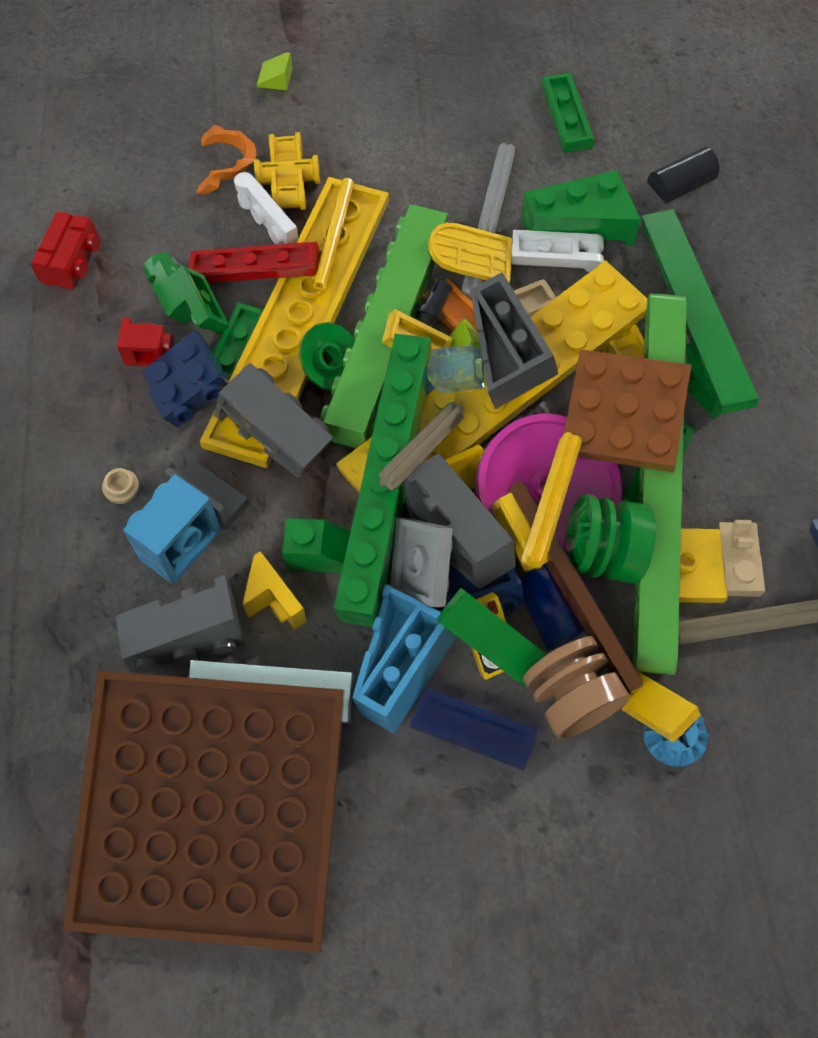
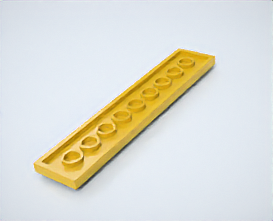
(298, 307)
(581, 318)

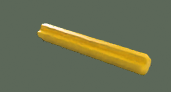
(551, 501)

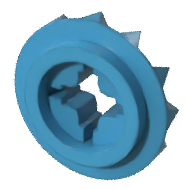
(677, 753)

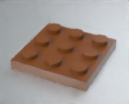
(628, 409)

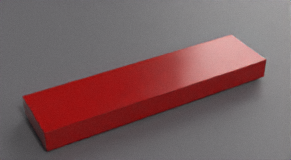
(256, 262)

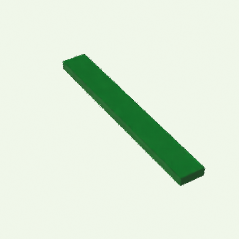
(704, 322)

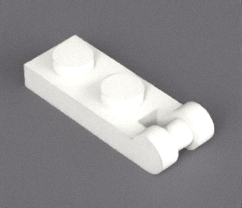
(264, 209)
(557, 249)

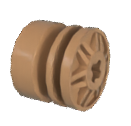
(572, 680)

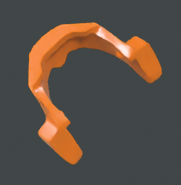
(235, 138)

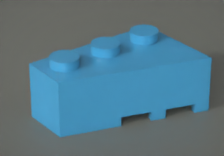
(400, 658)

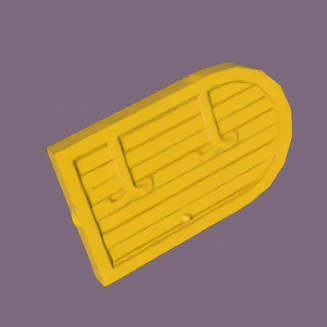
(470, 251)

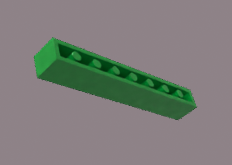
(374, 521)

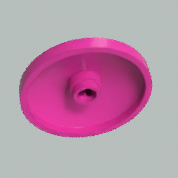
(526, 453)

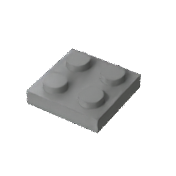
(422, 560)

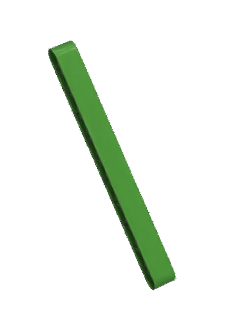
(658, 591)

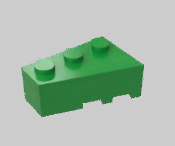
(584, 205)

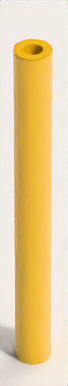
(333, 234)

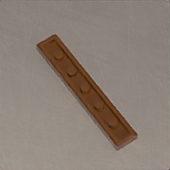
(580, 599)

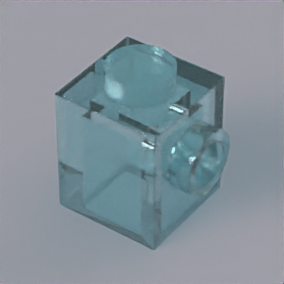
(456, 369)

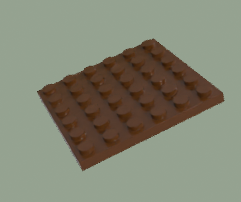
(206, 811)

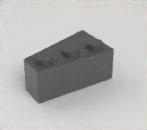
(510, 343)
(480, 544)
(180, 629)

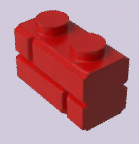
(65, 250)

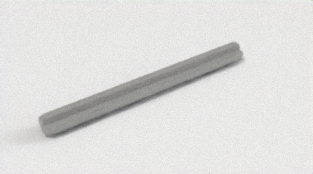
(493, 201)

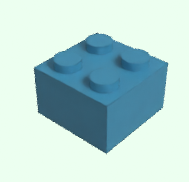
(173, 528)

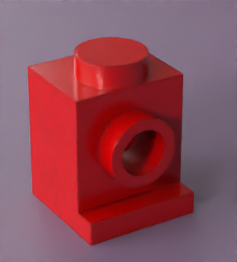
(142, 343)

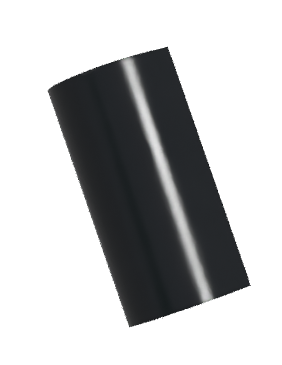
(684, 174)

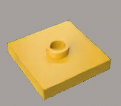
(702, 567)

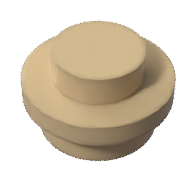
(120, 486)

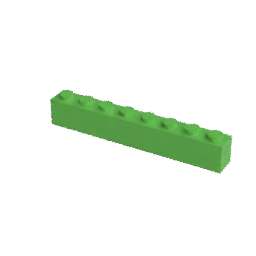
(399, 287)

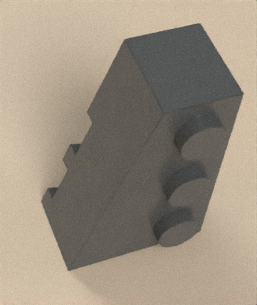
(273, 419)

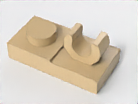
(742, 558)

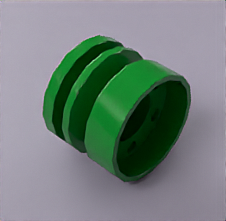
(610, 538)

